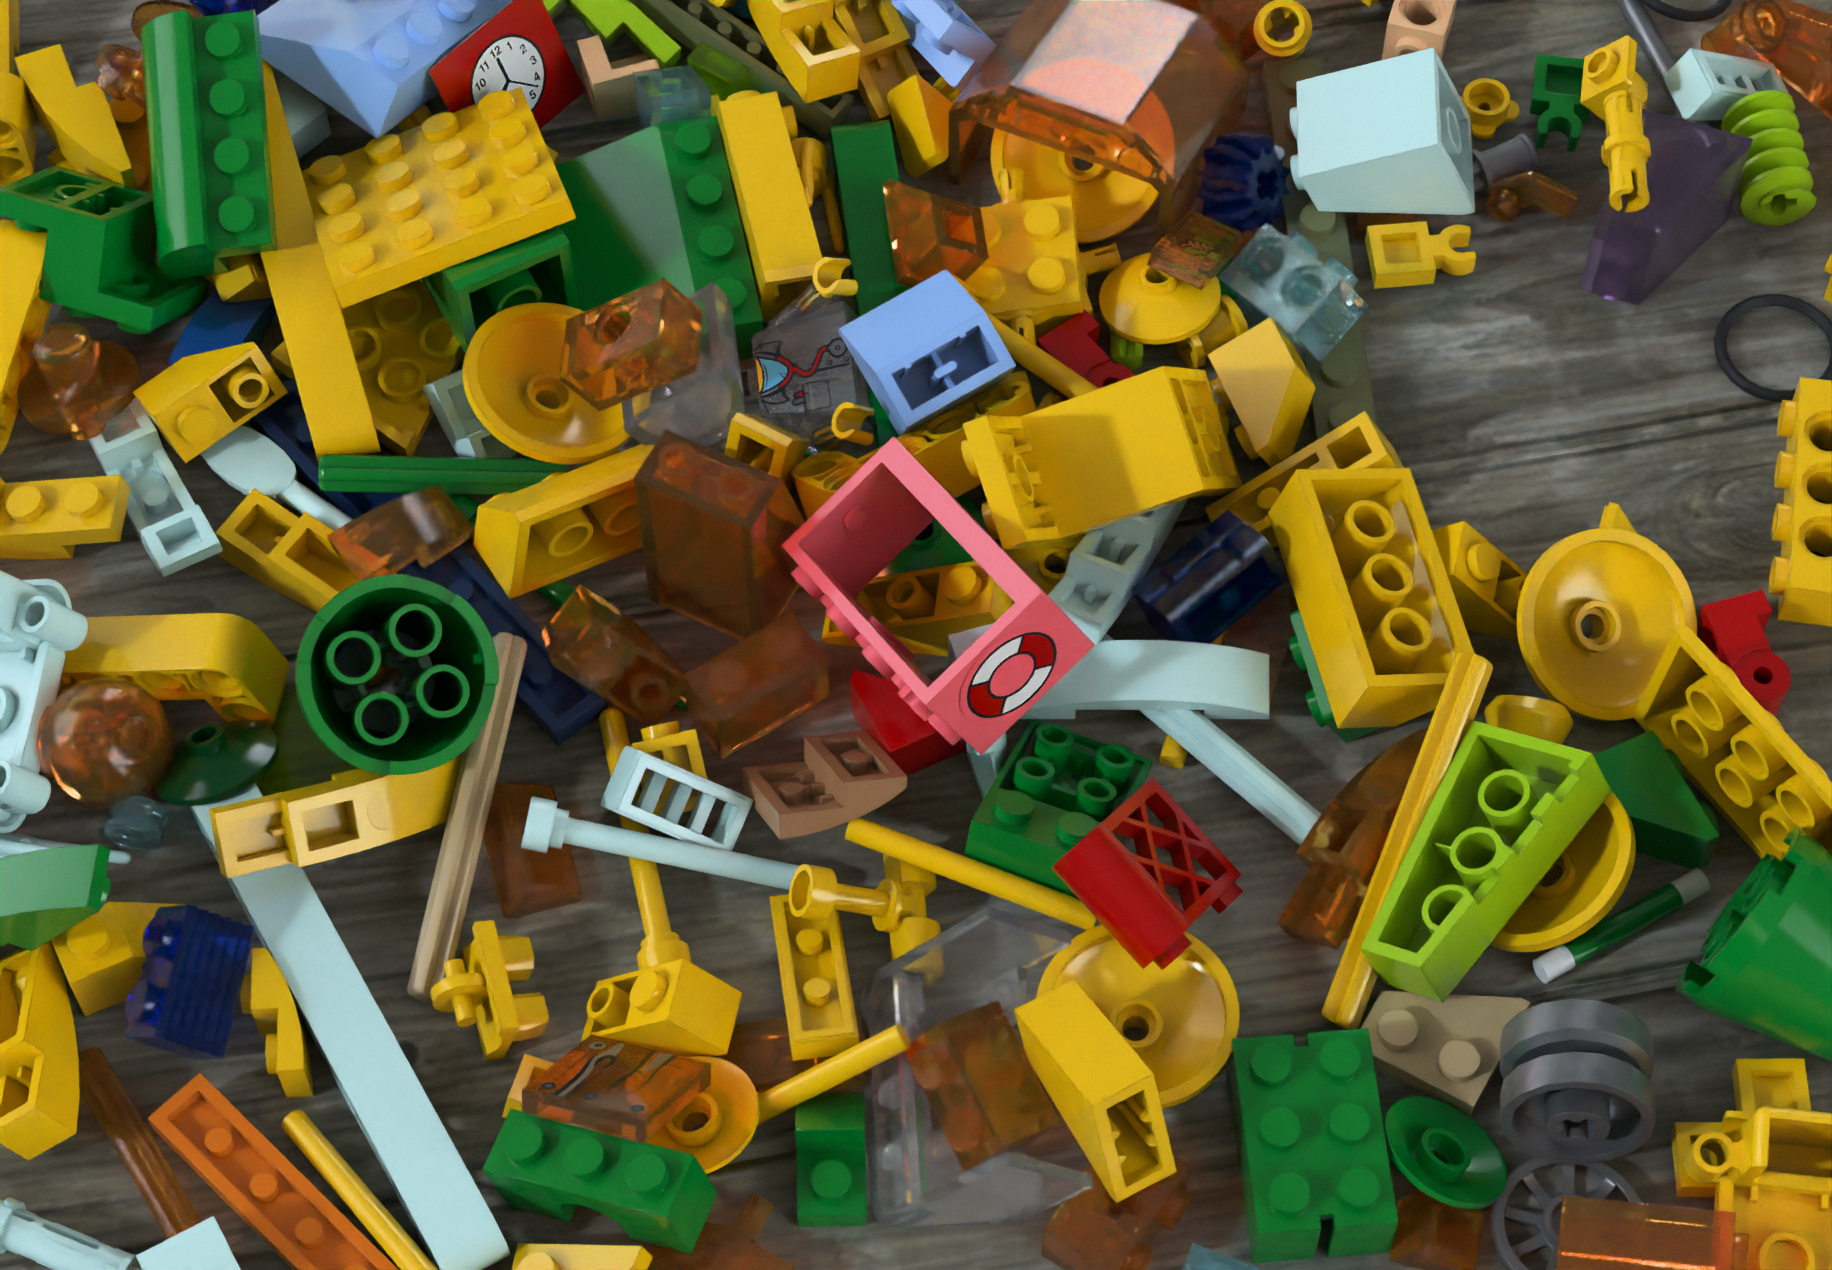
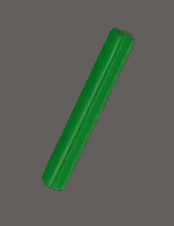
(417, 473)

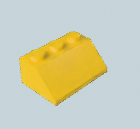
(562, 523)

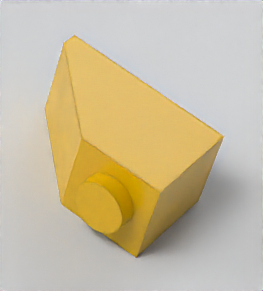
(105, 953)

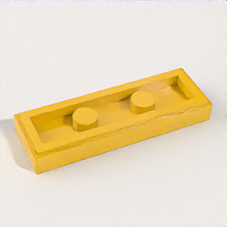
(814, 983)

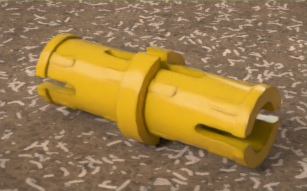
(1626, 151)

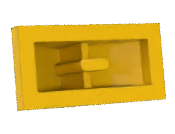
(765, 445)

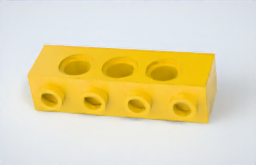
(1802, 522)

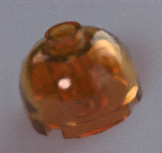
(105, 742)

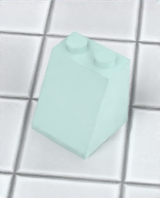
(1384, 139)

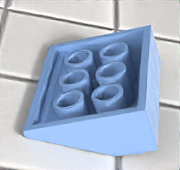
(368, 53)

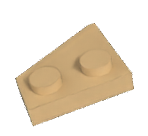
(1438, 1046)

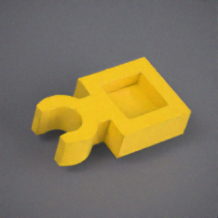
(1409, 256)

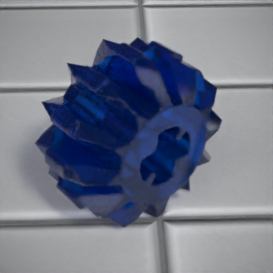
(1243, 181)

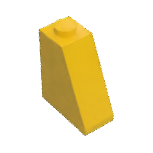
(1098, 1088)

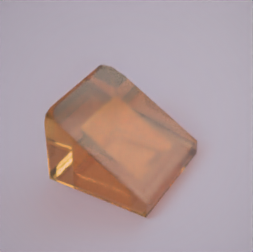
(1436, 1234)

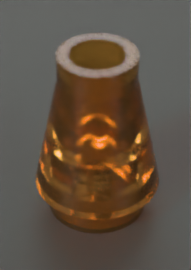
(1748, 31)

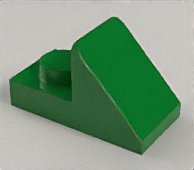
(831, 1160)

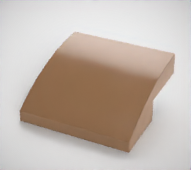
(833, 785)

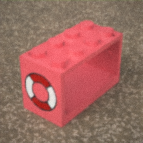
(864, 531)

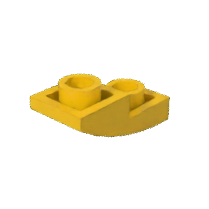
(270, 1002)

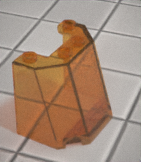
(1110, 85)

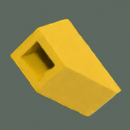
(1266, 387)
(209, 396)
(1482, 580)
(665, 1009)

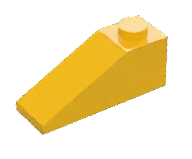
(1349, 446)

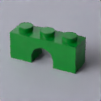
(643, 1187)

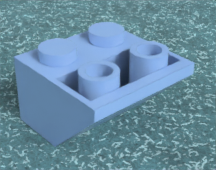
(927, 351)

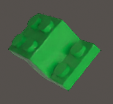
(99, 249)

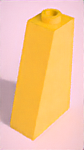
(768, 198)

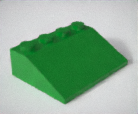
(660, 211)

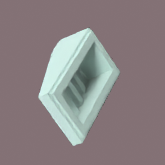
(1710, 82)
(627, 779)

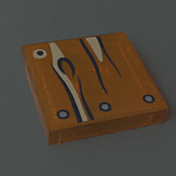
(616, 1088)

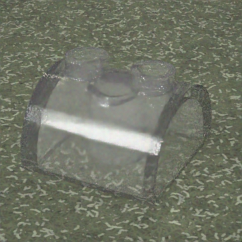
(703, 401)

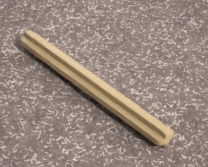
(466, 827)

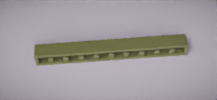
(704, 22)

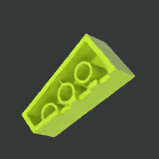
(1479, 854)

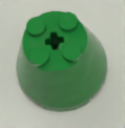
(443, 665)
(1773, 951)

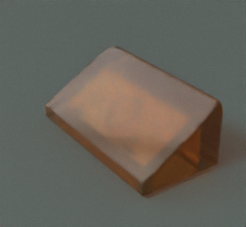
(523, 877)

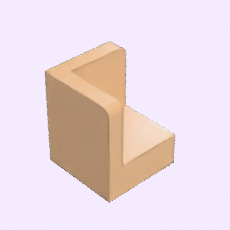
(609, 84)

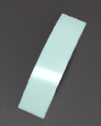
(158, 502)
(1162, 676)

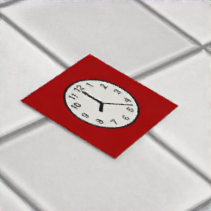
(508, 53)

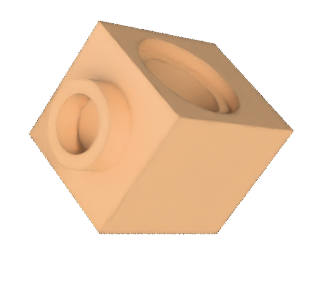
(1418, 26)

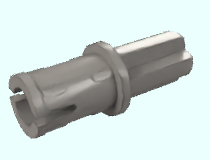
(1502, 162)

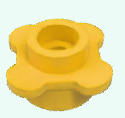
(1490, 96)

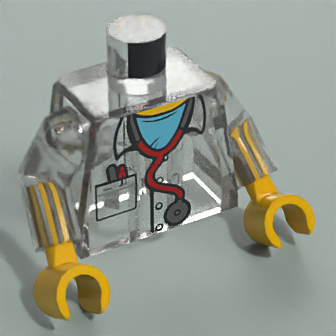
(805, 369)

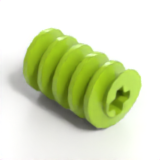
(1775, 175)

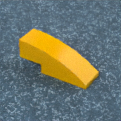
(808, 46)
(75, 117)
(284, 551)
(36, 1053)

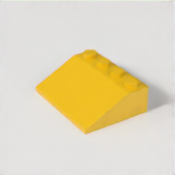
(1734, 749)

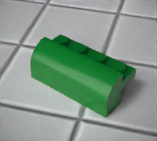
(207, 141)

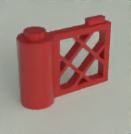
(1129, 889)

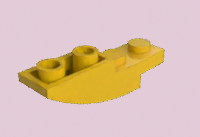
(53, 515)
(330, 818)

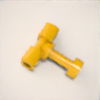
(895, 904)

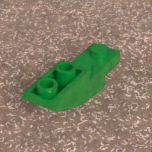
(50, 892)

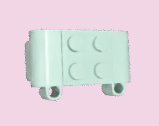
(34, 634)

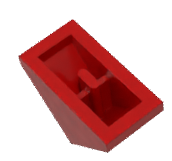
(895, 726)

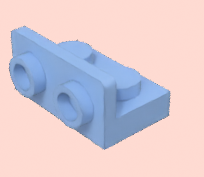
(946, 38)

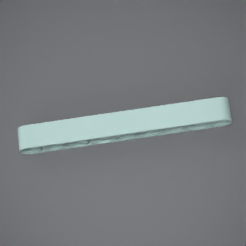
(366, 1062)

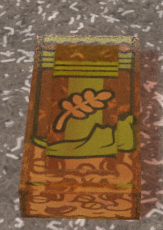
(1195, 249)

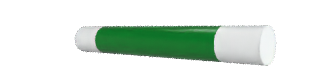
(1621, 925)

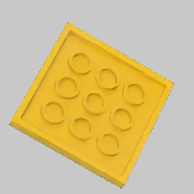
(434, 196)

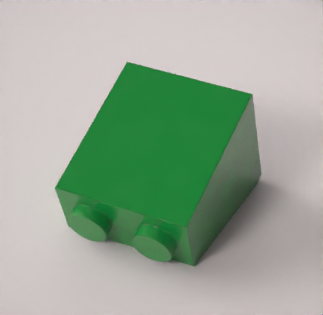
(512, 275)

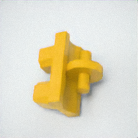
(481, 992)

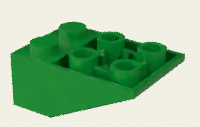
(1049, 800)

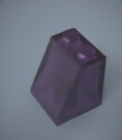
(1691, 196)

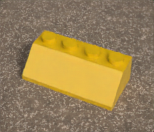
(1369, 591)

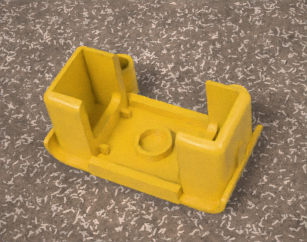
(1778, 1182)

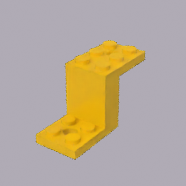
(1100, 457)

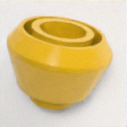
(1530, 717)

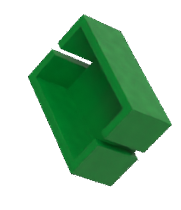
(1311, 1145)

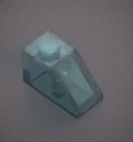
(670, 95)

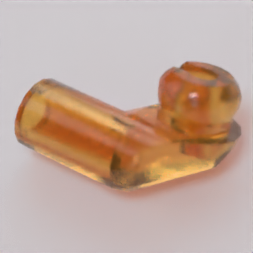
(1526, 189)

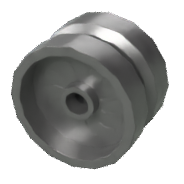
(1577, 1081)

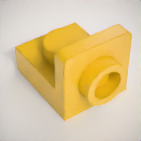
(1610, 71)
(677, 748)

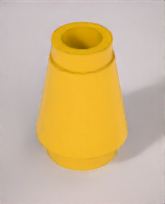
(1283, 17)

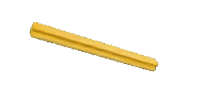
(1449, 723)

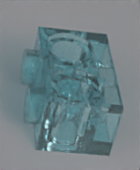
(1286, 282)

